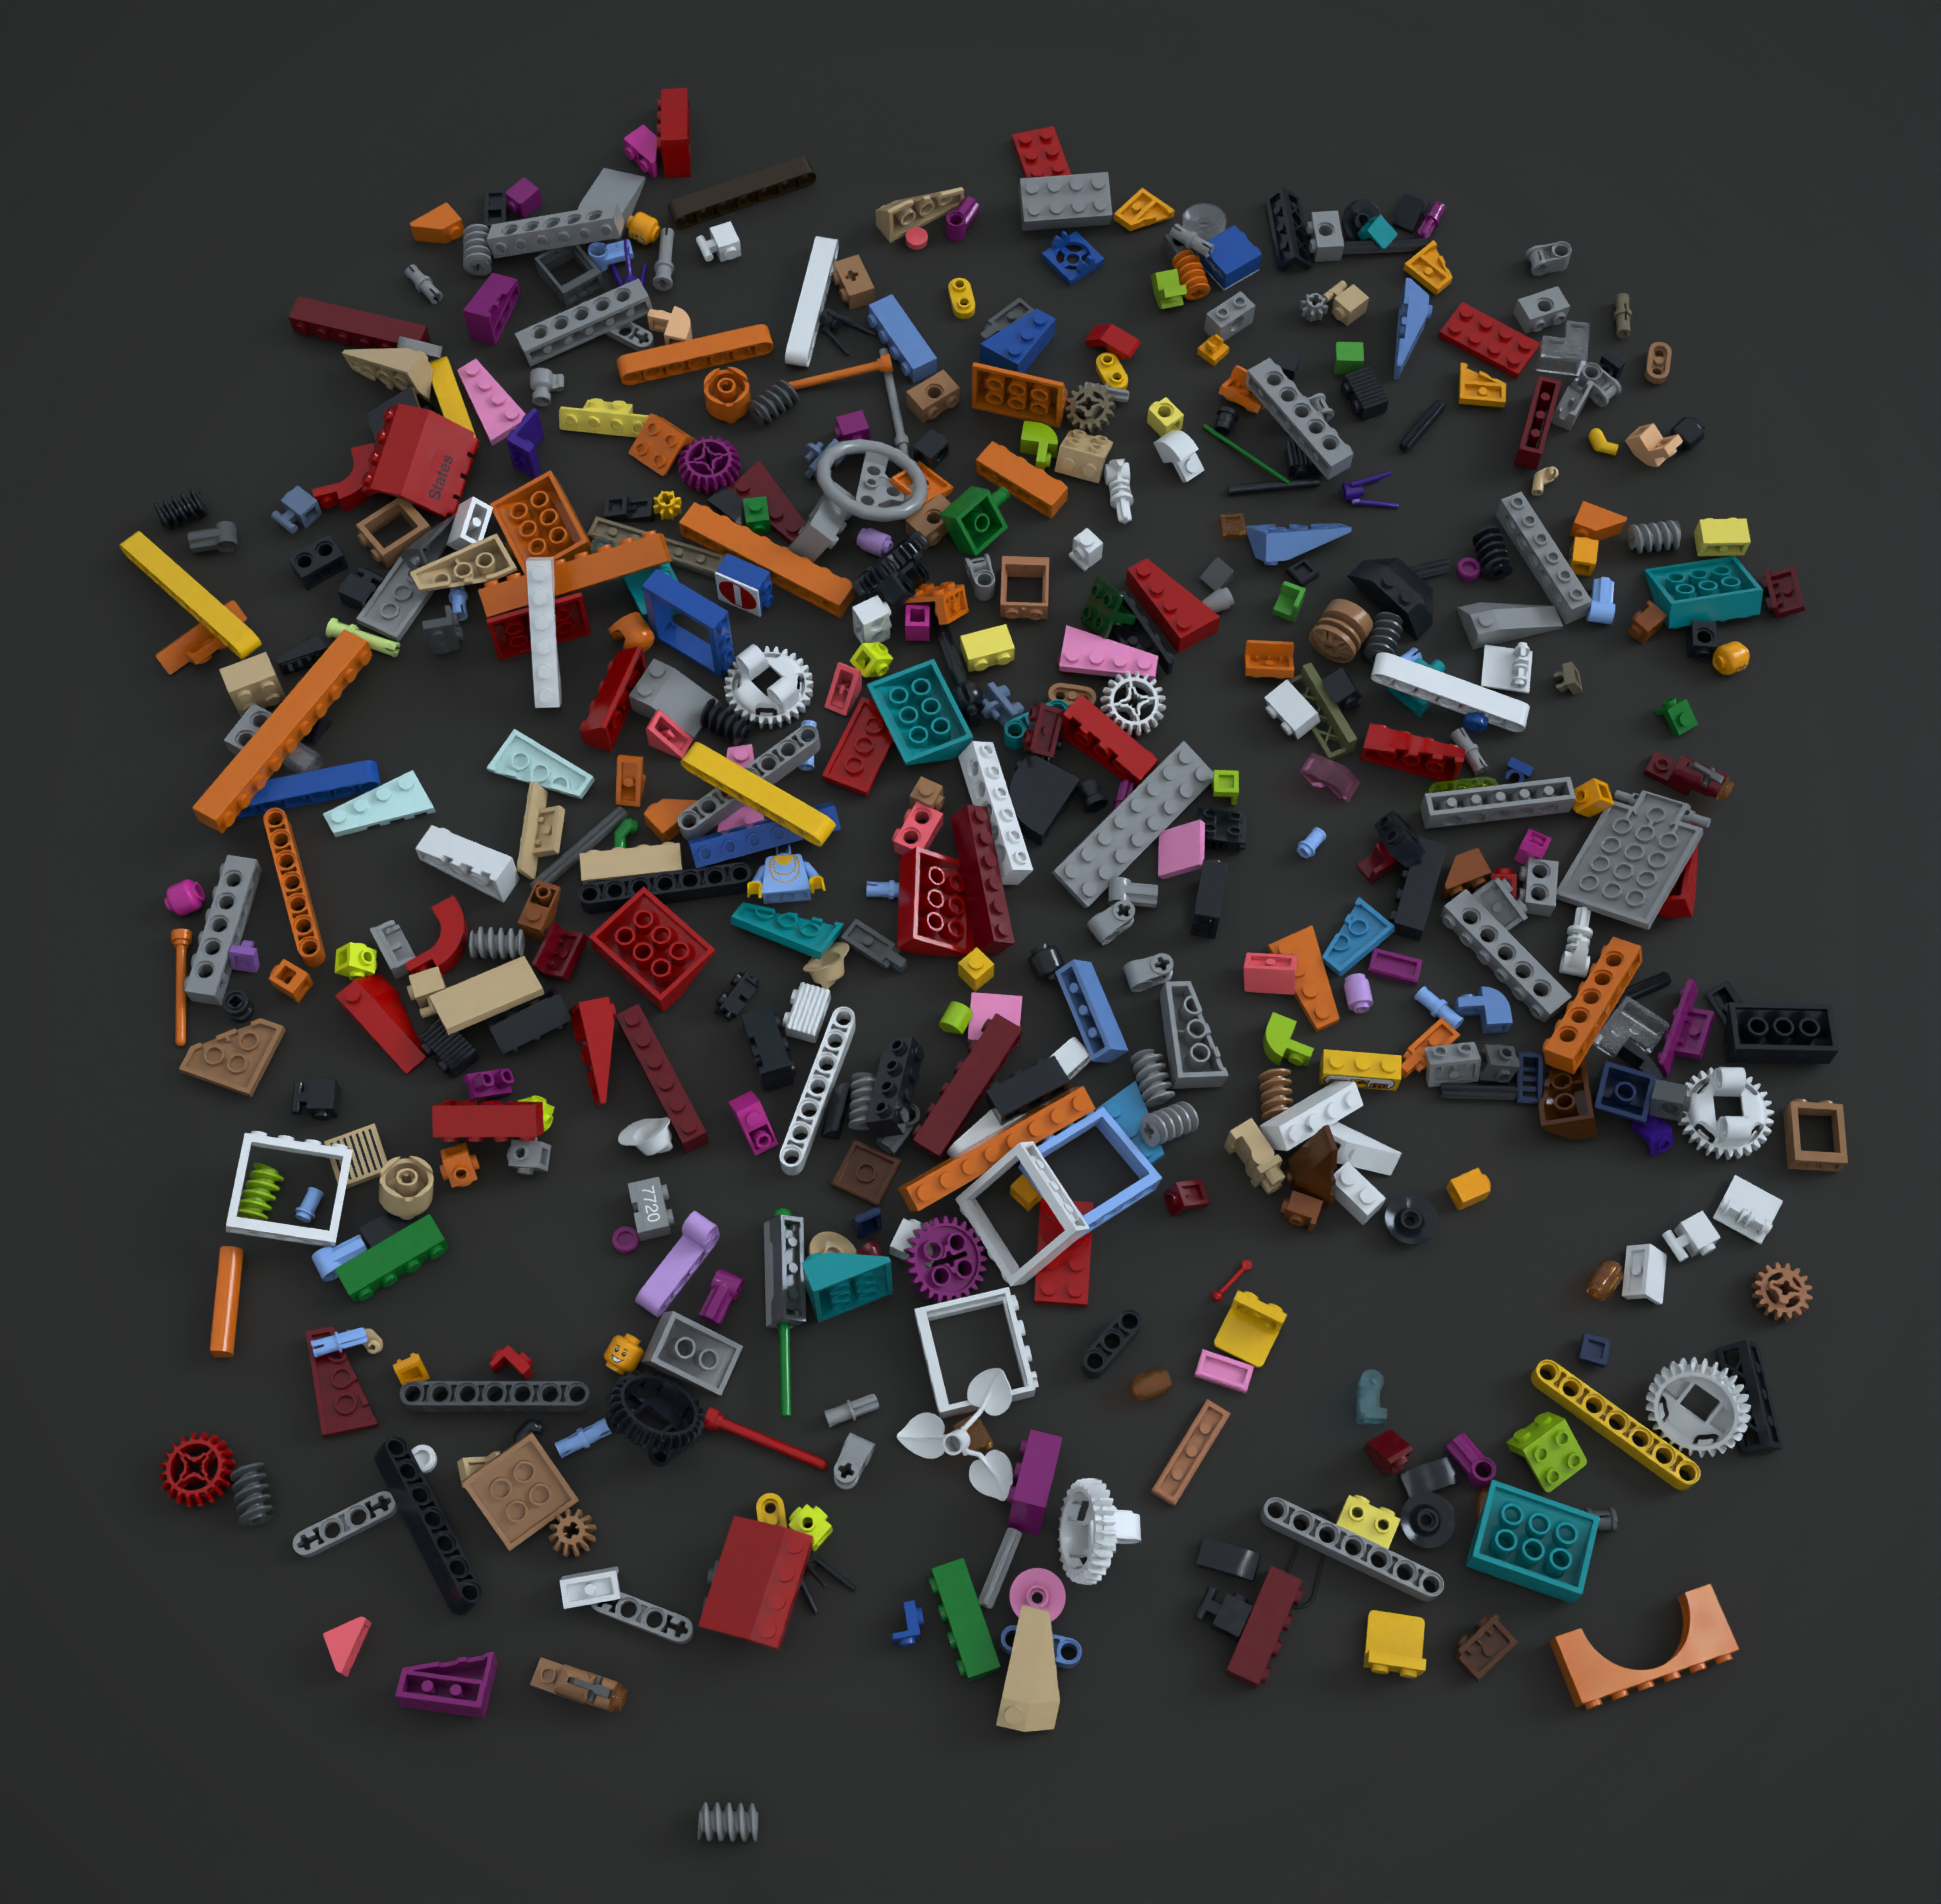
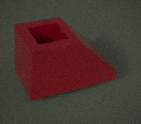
(1388, 1452)

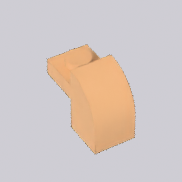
(674, 325)
(1650, 446)

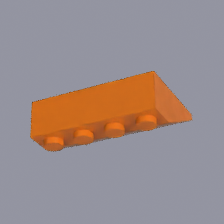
(1018, 395)
(540, 521)

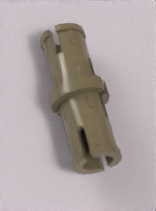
(1622, 315)

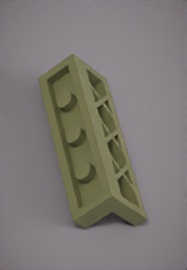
(1330, 714)

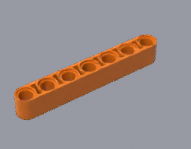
(694, 354)
(294, 897)

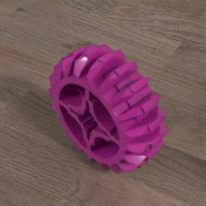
(721, 457)

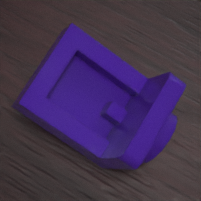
(1655, 1133)

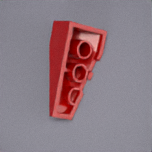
(1682, 896)

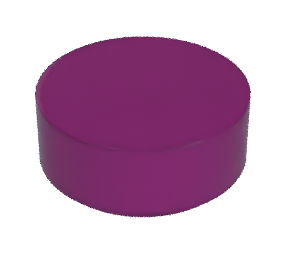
(1468, 569)
(625, 1240)

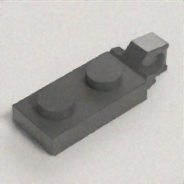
(1005, 318)
(873, 946)

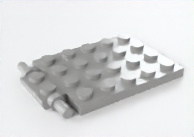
(1633, 857)

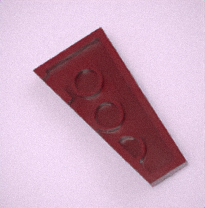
(782, 514)
(337, 1391)

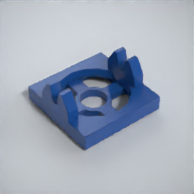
(1083, 268)

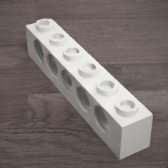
(990, 790)

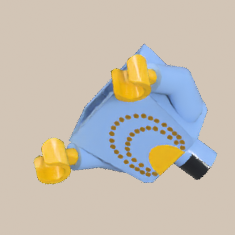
(785, 878)

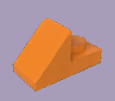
(629, 780)

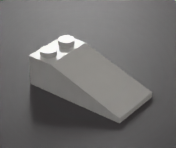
(614, 188)

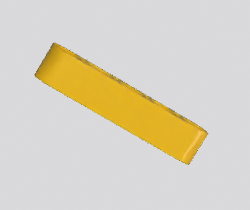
(449, 394)

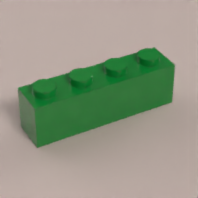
(392, 1258)
(965, 1620)

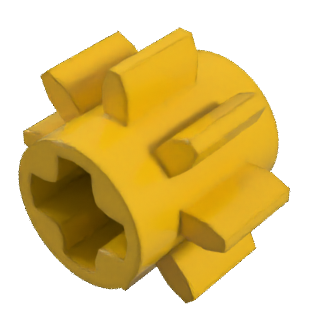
(667, 505)

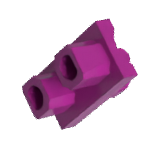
(489, 1084)

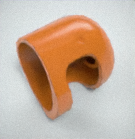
(634, 630)

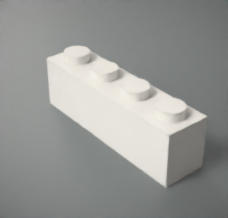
(1311, 1115)

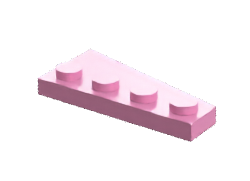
(491, 402)
(1103, 657)
(742, 756)

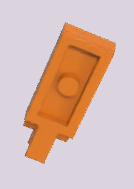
(1438, 1034)

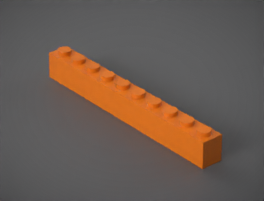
(282, 731)

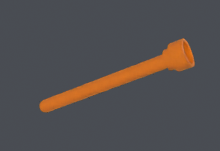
(882, 364)
(181, 939)

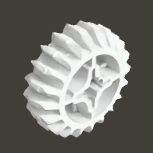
(1131, 693)

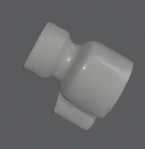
(542, 382)

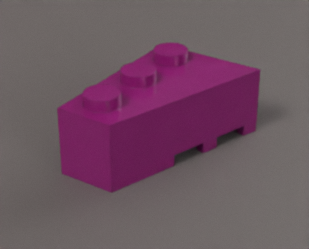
(1034, 1481)
(450, 1686)

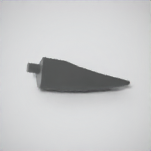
(429, 545)

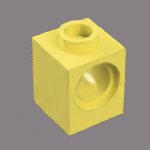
(1164, 417)

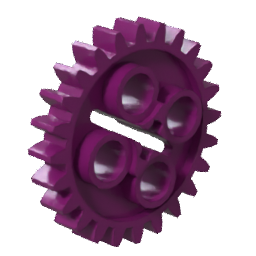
(938, 1235)

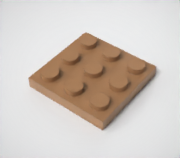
(520, 1491)

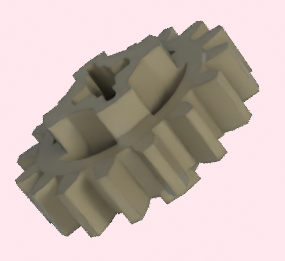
(1099, 410)

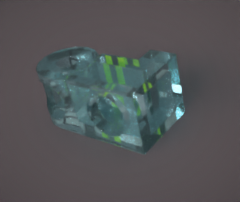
(1369, 1399)

